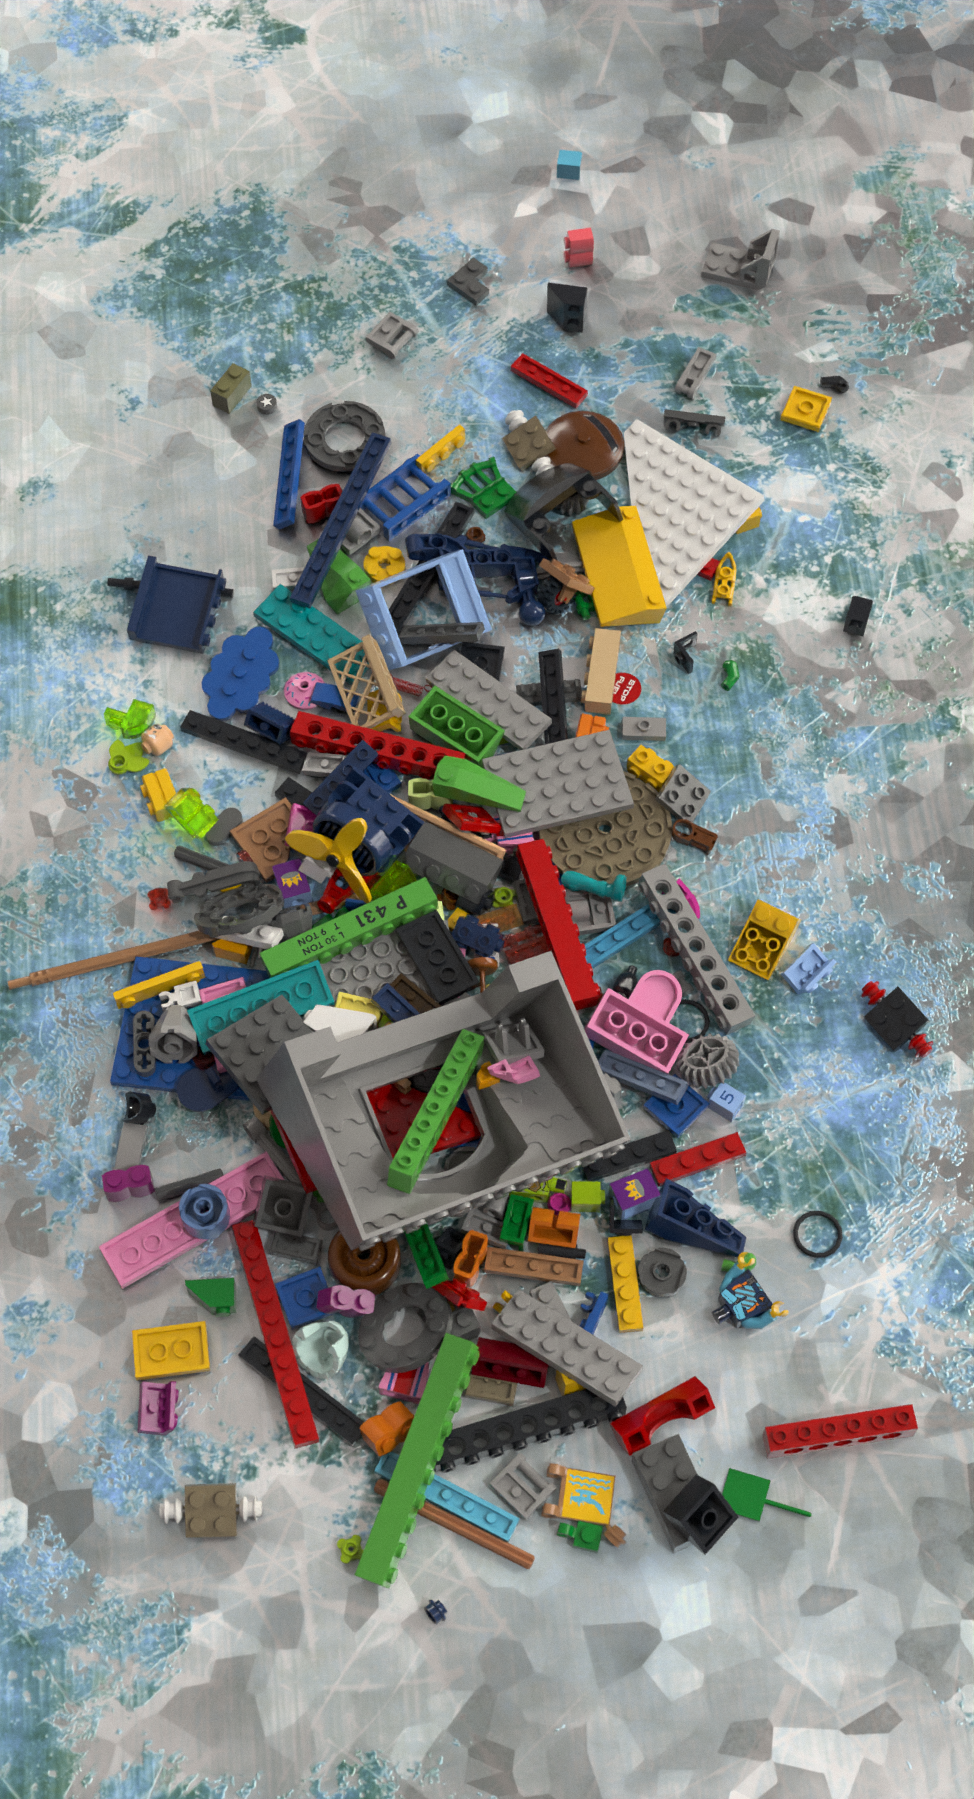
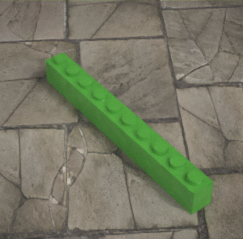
(417, 1461)

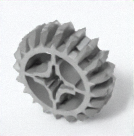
(708, 1061)

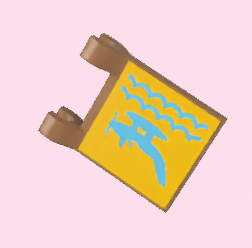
(582, 1496)

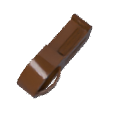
(698, 837)

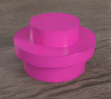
(559, 1202)

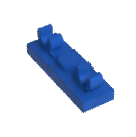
(595, 1309)

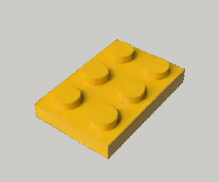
(171, 1350)

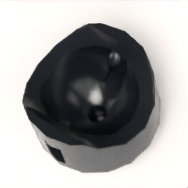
(139, 1108)

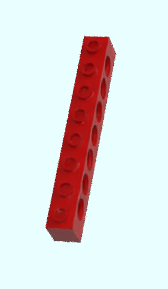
(389, 745)

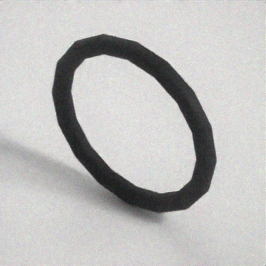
(706, 1017)
(810, 1253)

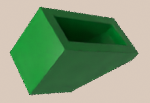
(214, 1294)

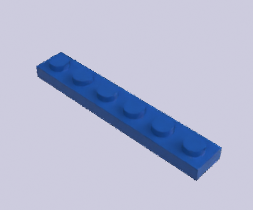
(289, 474)

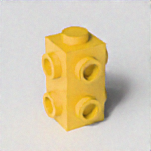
(649, 767)

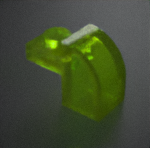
(134, 722)

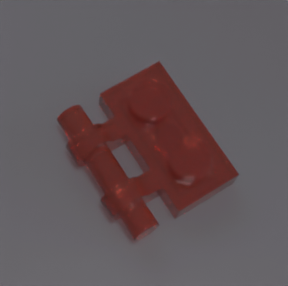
(530, 949)

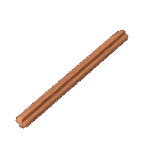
(469, 1531)

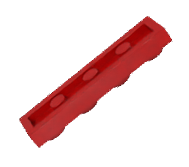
(549, 380)
(698, 1159)

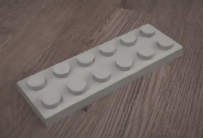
(490, 699)
(567, 1347)

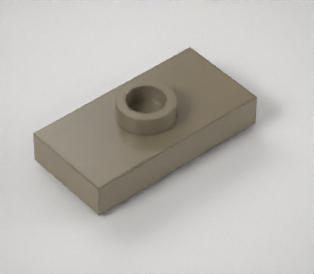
(491, 1390)

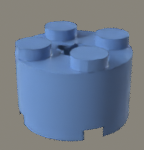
(199, 1200)

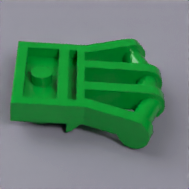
(491, 497)

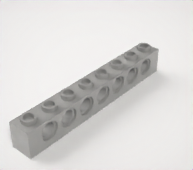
(662, 879)

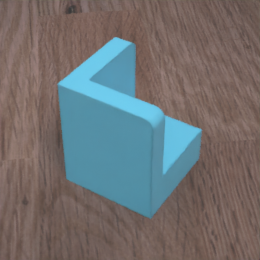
(569, 164)

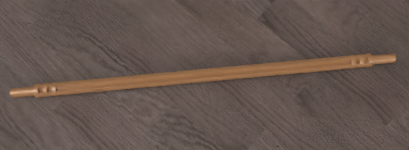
(128, 955)

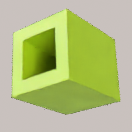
(586, 1196)

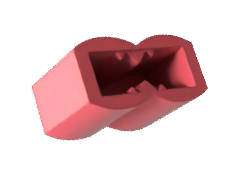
(579, 247)

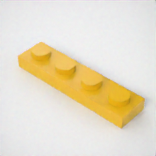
(625, 1284)

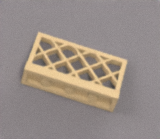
(379, 673)

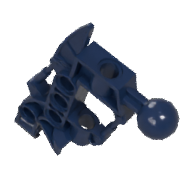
(489, 562)

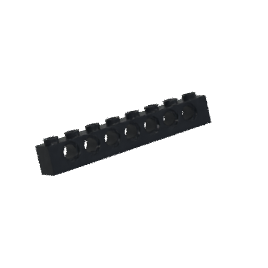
(519, 1439)

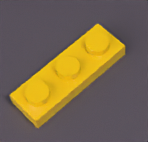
(442, 449)

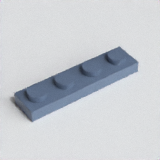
(643, 1077)

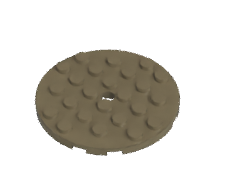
(633, 845)

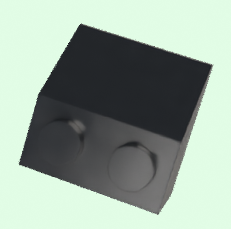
(567, 305)
(700, 1513)

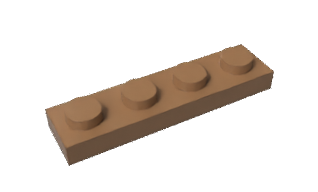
(533, 1266)

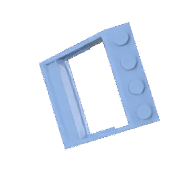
(460, 593)

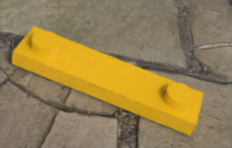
(152, 987)

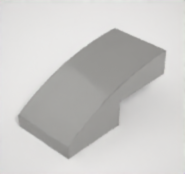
(131, 1146)

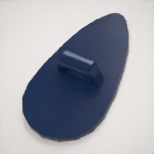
(205, 1088)

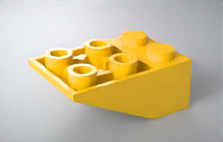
(764, 939)

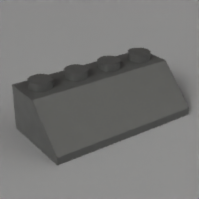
(452, 862)

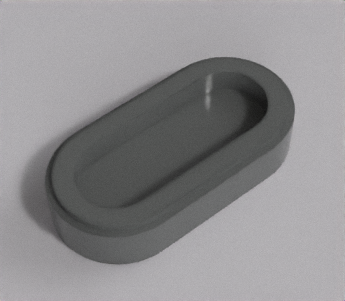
(220, 831)

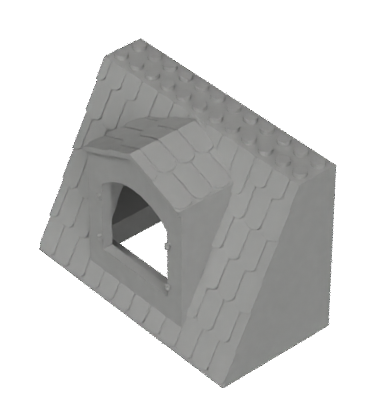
(524, 1127)

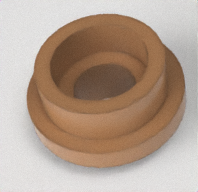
(615, 1535)

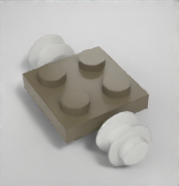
(528, 442)
(210, 1510)

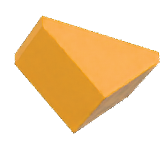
(232, 951)

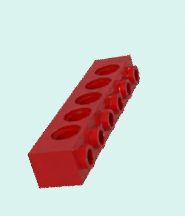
(840, 1431)

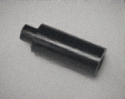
(560, 1251)

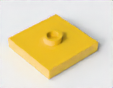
(806, 408)

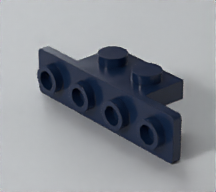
(359, 757)

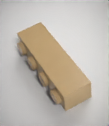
(602, 671)

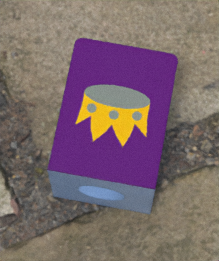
(292, 883)
(633, 1194)

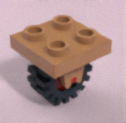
(561, 586)

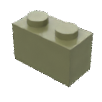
(231, 388)

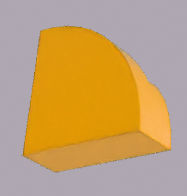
(484, 1078)

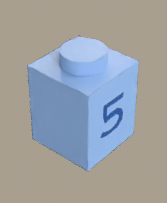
(726, 1101)

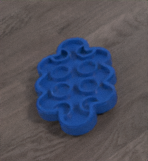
(240, 673)

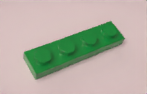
(427, 1256)

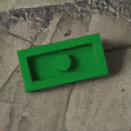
(517, 1221)

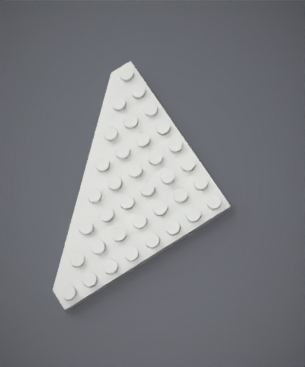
(682, 505)

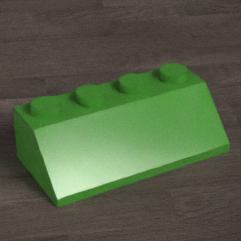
(455, 726)

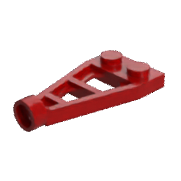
(335, 895)

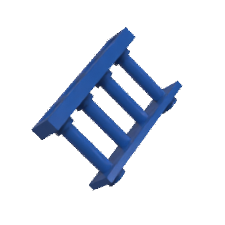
(407, 514)

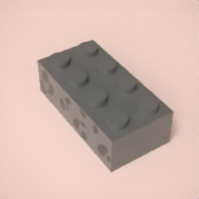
(664, 1473)

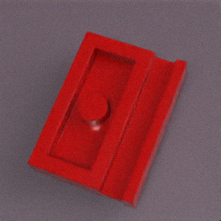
(461, 1295)

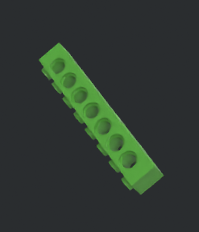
(435, 1112)

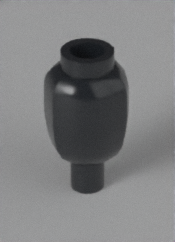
(626, 982)

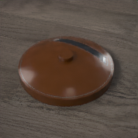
(587, 442)

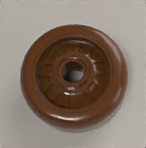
(371, 1274)

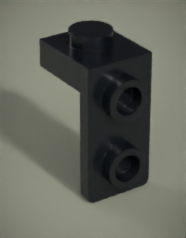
(858, 615)

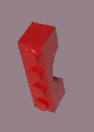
(686, 1400)

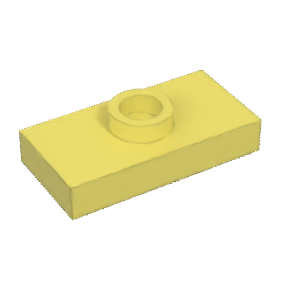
(357, 1003)

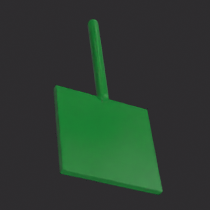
(748, 1495)

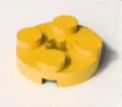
(381, 555)

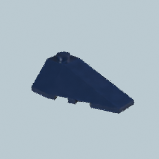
(686, 1221)

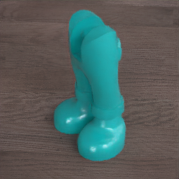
(579, 882)

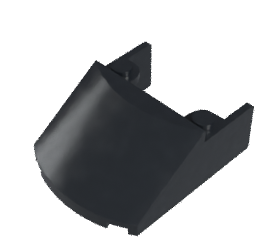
(546, 492)

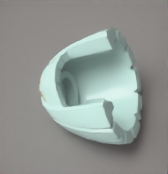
(321, 1348)

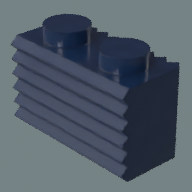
(269, 722)

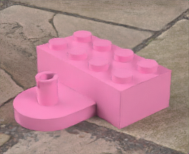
(641, 1025)

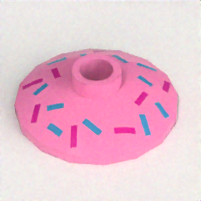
(298, 696)

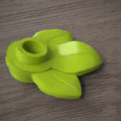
(127, 755)

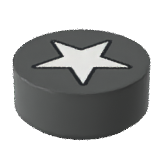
(266, 403)

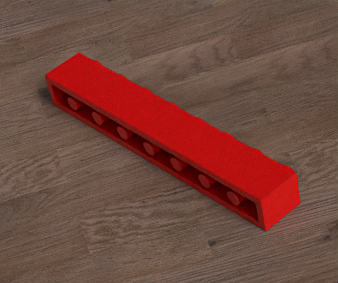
(556, 922)

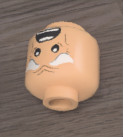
(157, 739)

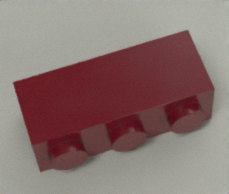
(509, 1363)

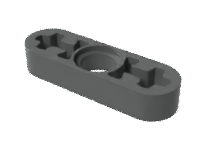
(138, 1035)

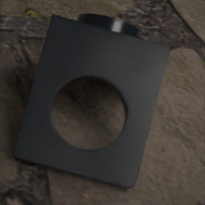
(680, 653)
(623, 1227)

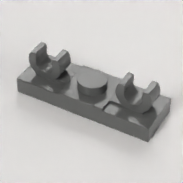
(694, 420)
(532, 692)

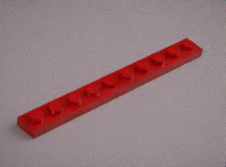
(275, 1335)

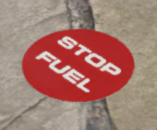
(626, 689)

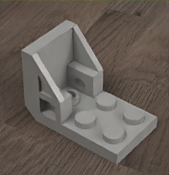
(743, 267)

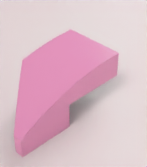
(517, 1072)

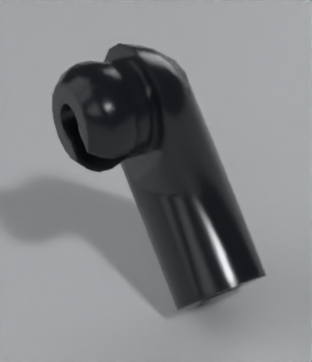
(836, 382)

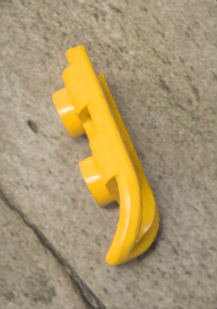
(725, 574)

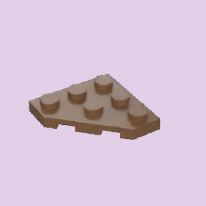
(265, 837)

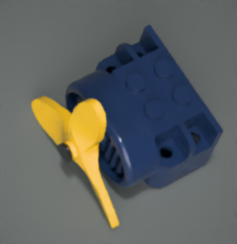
(358, 831)

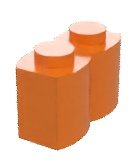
(472, 1256)
(388, 1429)

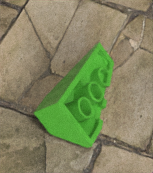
(342, 581)
(470, 783)

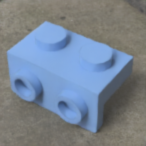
(807, 969)

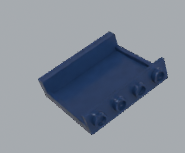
(175, 606)

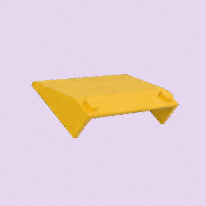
(619, 568)

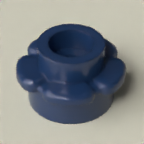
(435, 1611)

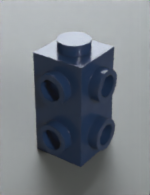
(485, 939)

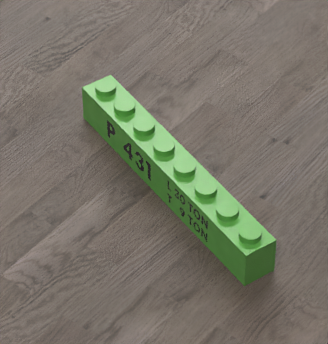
(352, 929)

